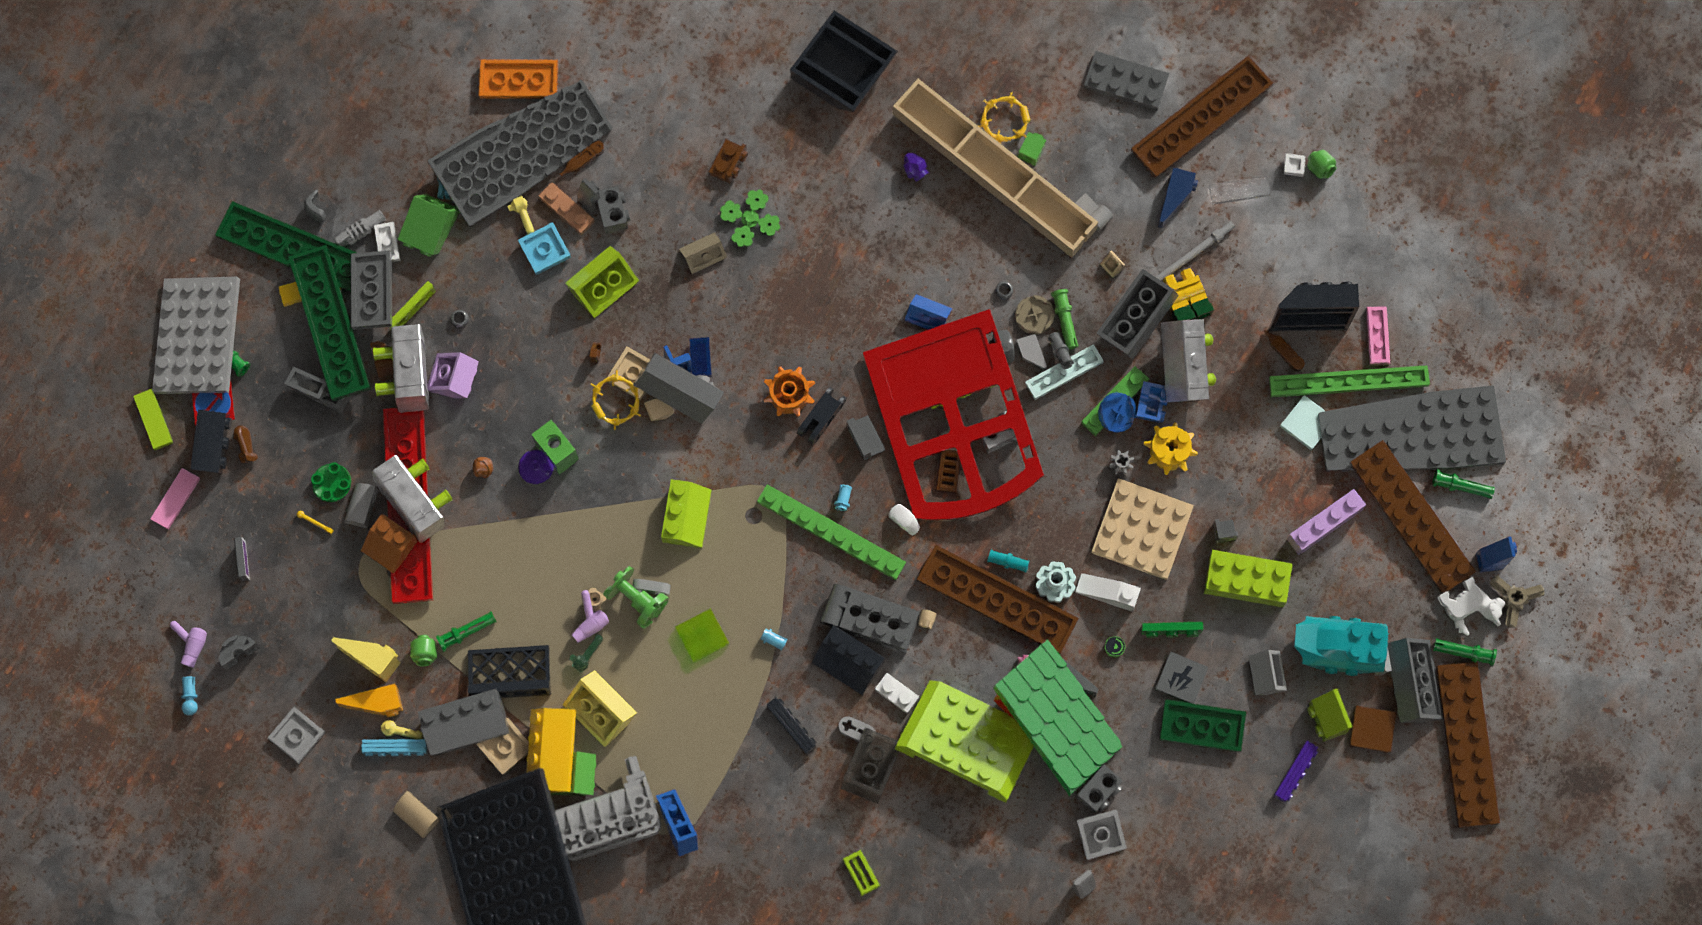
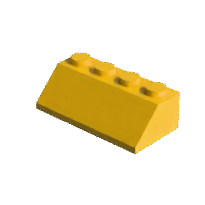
(552, 746)

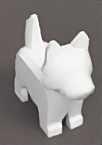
(1470, 601)

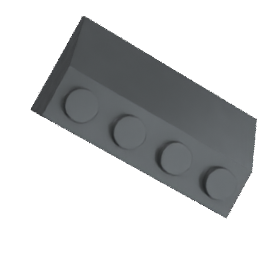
(1415, 681)
(464, 722)

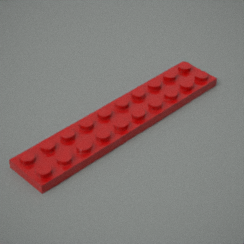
(406, 438)

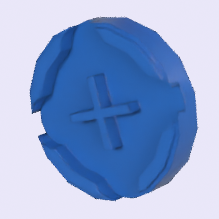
(1117, 412)

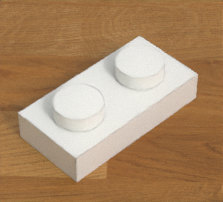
(387, 239)
(897, 693)

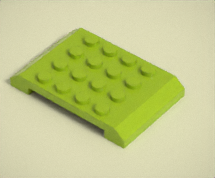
(967, 739)

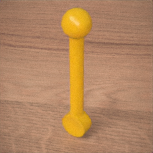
(300, 514)

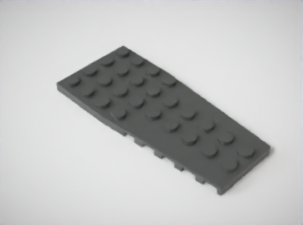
(518, 151)
(1421, 430)

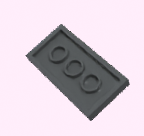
(1126, 80)
(371, 290)

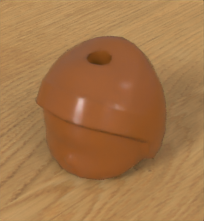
(482, 467)

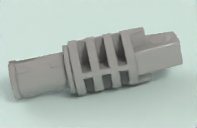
(359, 229)

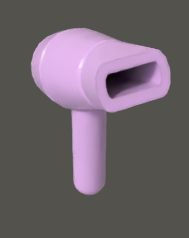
(594, 621)
(194, 643)

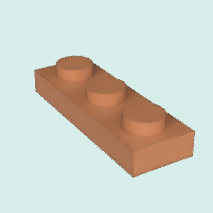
(566, 208)

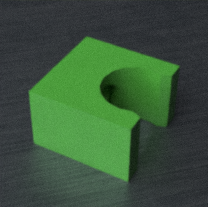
(560, 457)

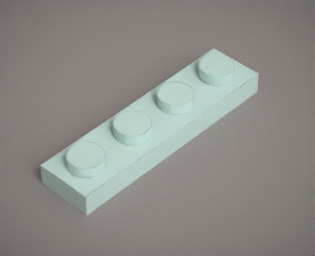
(1057, 376)

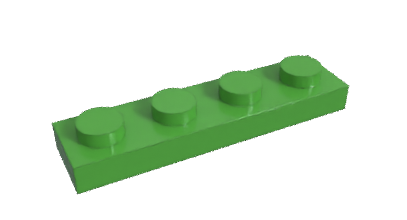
(1129, 385)

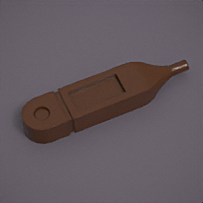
(584, 157)
(1285, 351)

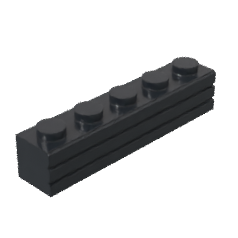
(791, 725)

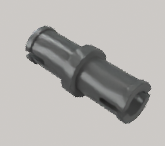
(1060, 350)

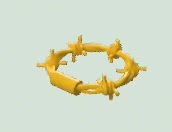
(1024, 114)
(599, 412)

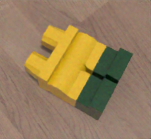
(1192, 299)

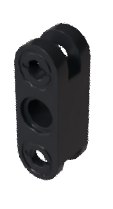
(821, 416)

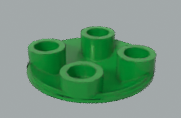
(331, 482)

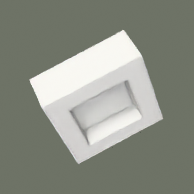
(1294, 165)

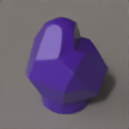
(915, 166)

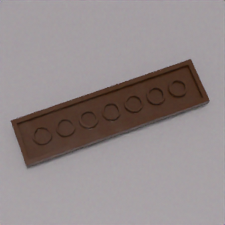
(1201, 117)
(1412, 517)
(997, 599)
(1468, 745)

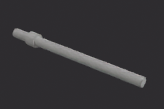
(1216, 236)

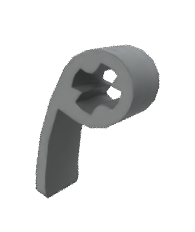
(1099, 213)

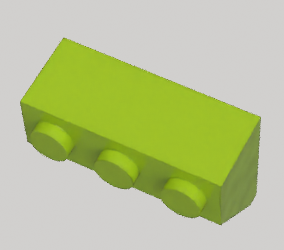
(602, 281)
(686, 514)

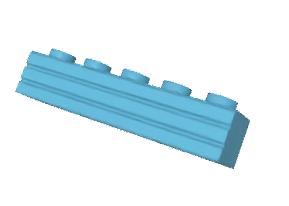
(394, 747)

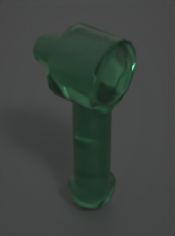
(581, 662)

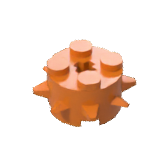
(796, 383)

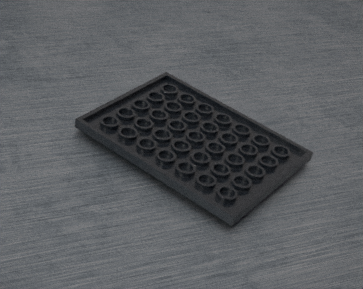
(511, 855)

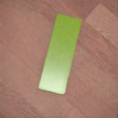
(413, 305)
(153, 419)

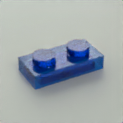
(700, 356)

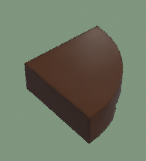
(595, 352)

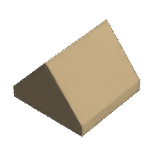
(1112, 264)

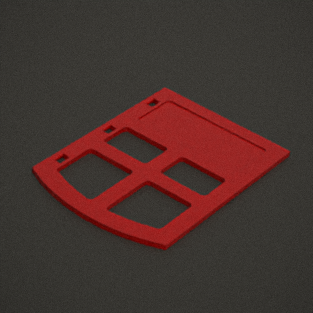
(938, 370)

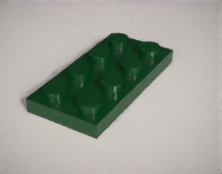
(1203, 726)

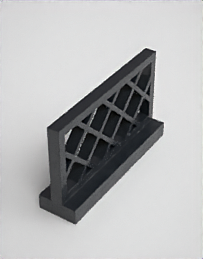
(515, 688)

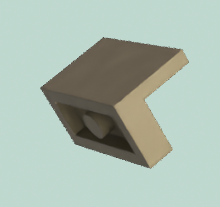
(703, 253)

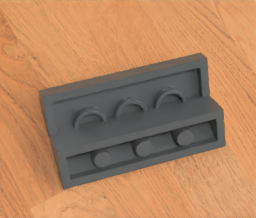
(678, 388)

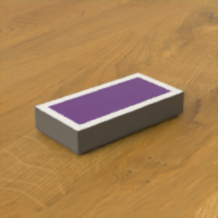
(241, 558)

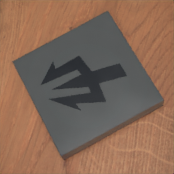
(1181, 678)

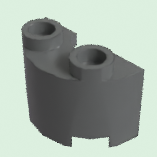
(233, 648)

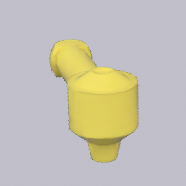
(520, 206)
(390, 729)

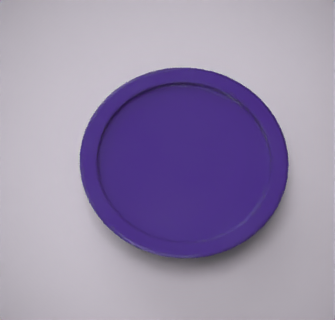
(535, 467)

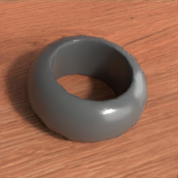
(1004, 284)
(457, 312)

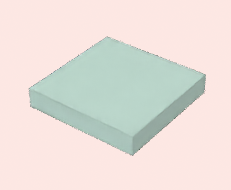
(1304, 422)

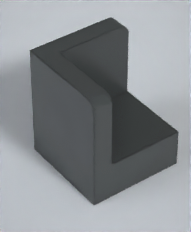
(1224, 531)

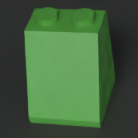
(427, 224)

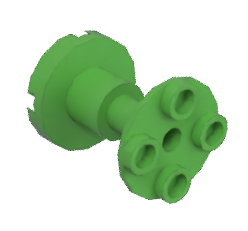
(642, 602)

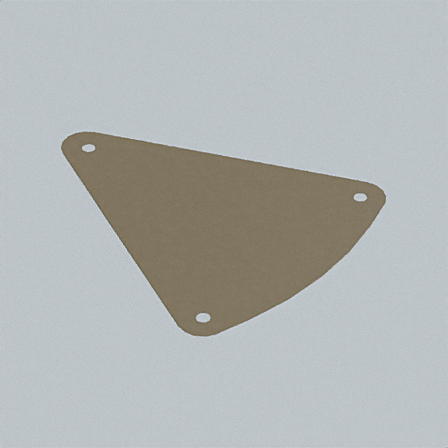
(533, 582)

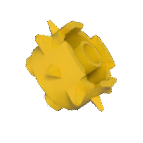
(1160, 450)

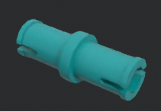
(1008, 561)

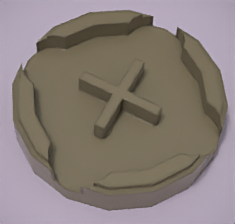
(1034, 315)

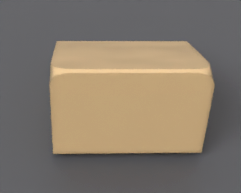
(658, 410)

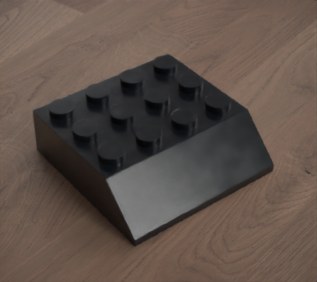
(842, 62)
(1317, 308)

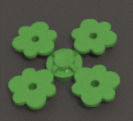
(750, 218)

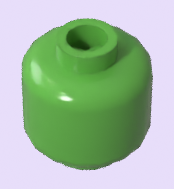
(1321, 164)
(423, 650)

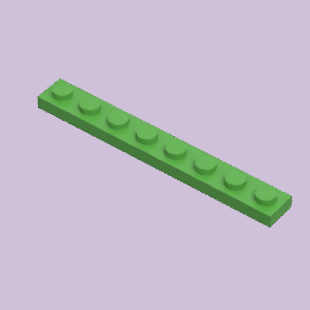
(1349, 381)
(831, 532)

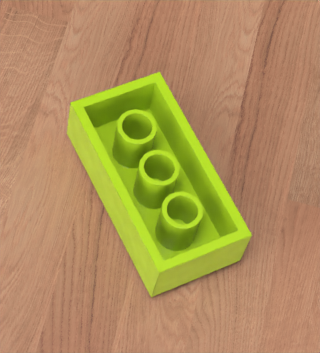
(1248, 578)

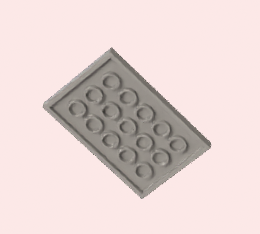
(196, 335)

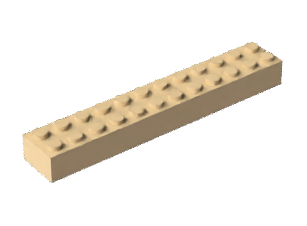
(995, 168)

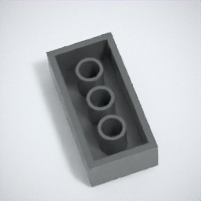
(1137, 314)

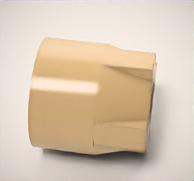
(926, 618)

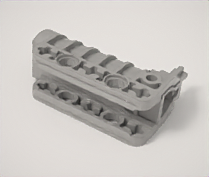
(609, 815)

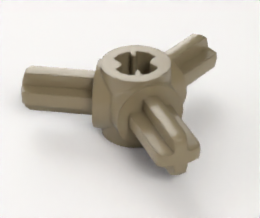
(1523, 594)

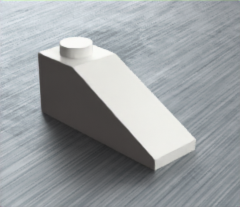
(1108, 591)

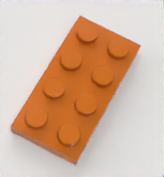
(518, 79)

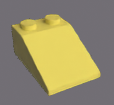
(372, 656)

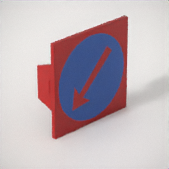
(214, 402)

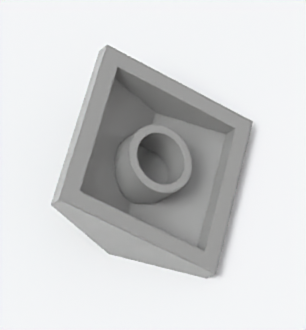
(1101, 834)

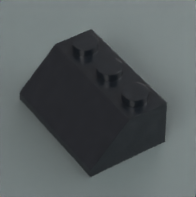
(211, 441)
(848, 660)

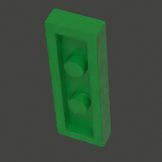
(1172, 629)

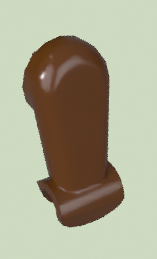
(243, 437)

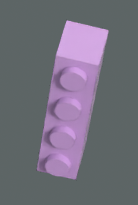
(1326, 522)

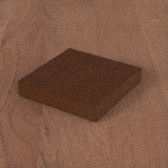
(1372, 729)

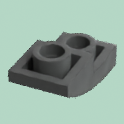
(588, 194)

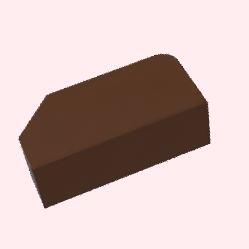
(384, 366)

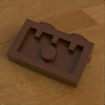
(728, 160)

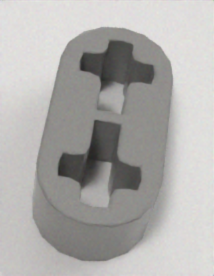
(651, 587)
(855, 735)

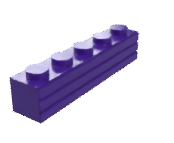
(1296, 772)

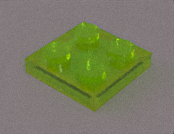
(702, 635)

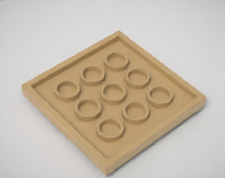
(1142, 529)

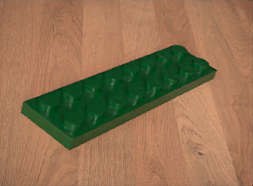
(279, 240)
(329, 323)

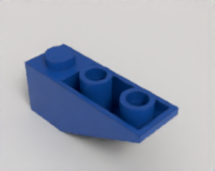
(1496, 555)

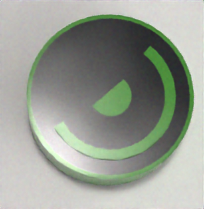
(1114, 646)

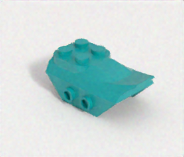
(1342, 645)

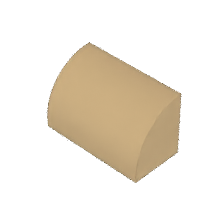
(415, 814)

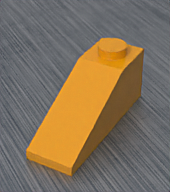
(376, 701)

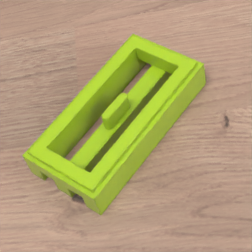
(868, 888)

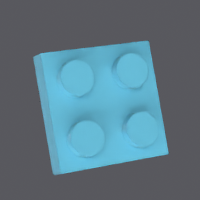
(544, 248)

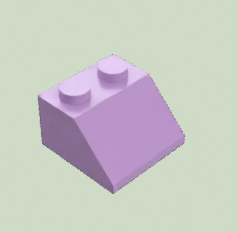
(452, 375)

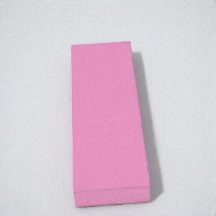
(1377, 336)
(175, 498)

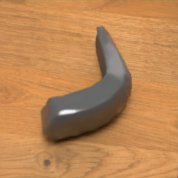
(312, 210)
(1007, 344)

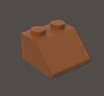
(388, 543)

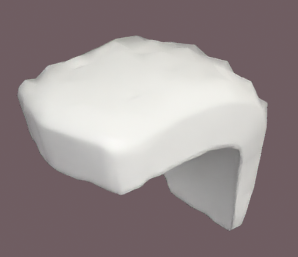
(904, 519)

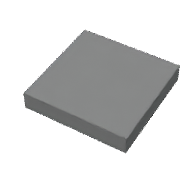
(296, 735)

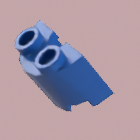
(1151, 402)

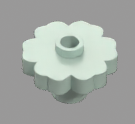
(1053, 591)

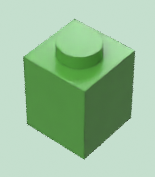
(1032, 148)

